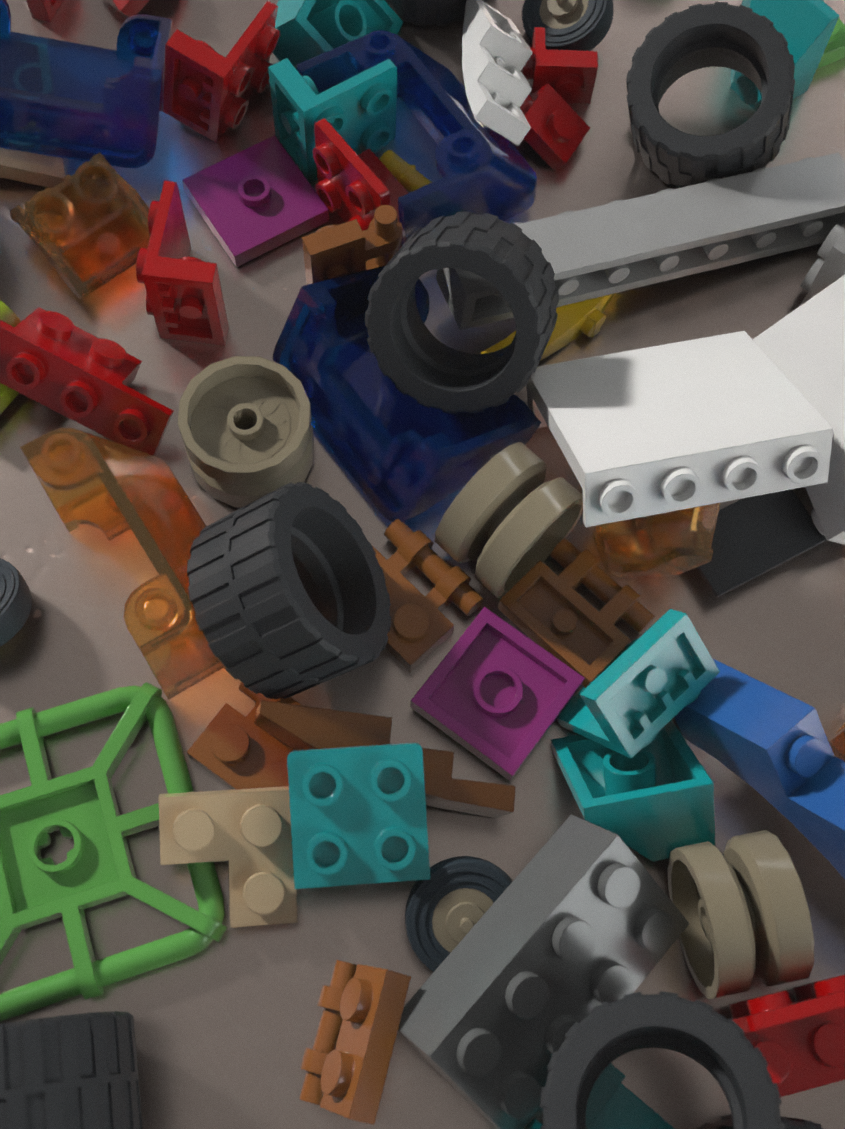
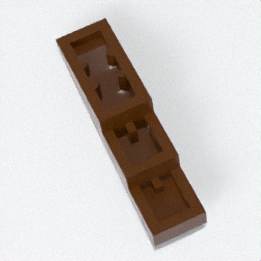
(328, 728)

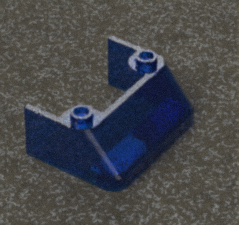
(476, 163)

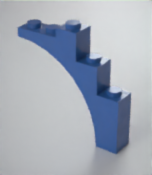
(775, 749)

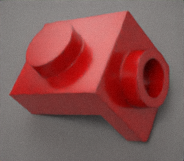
(567, 71)
(554, 126)

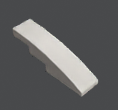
(492, 70)

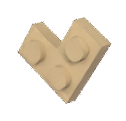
(246, 830)

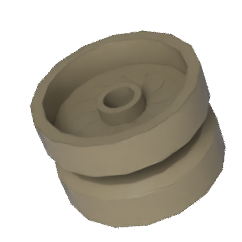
(246, 429)
(509, 518)
(742, 914)

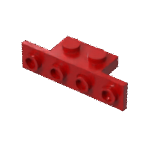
(80, 379)

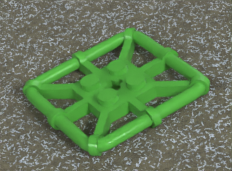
(100, 862)

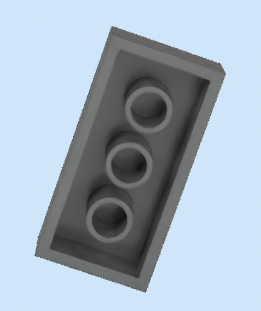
(553, 946)

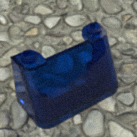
(84, 97)
(385, 440)

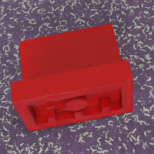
(212, 89)
(349, 181)
(180, 289)
(798, 1038)

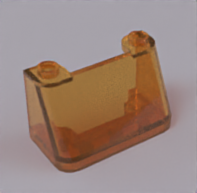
(133, 490)

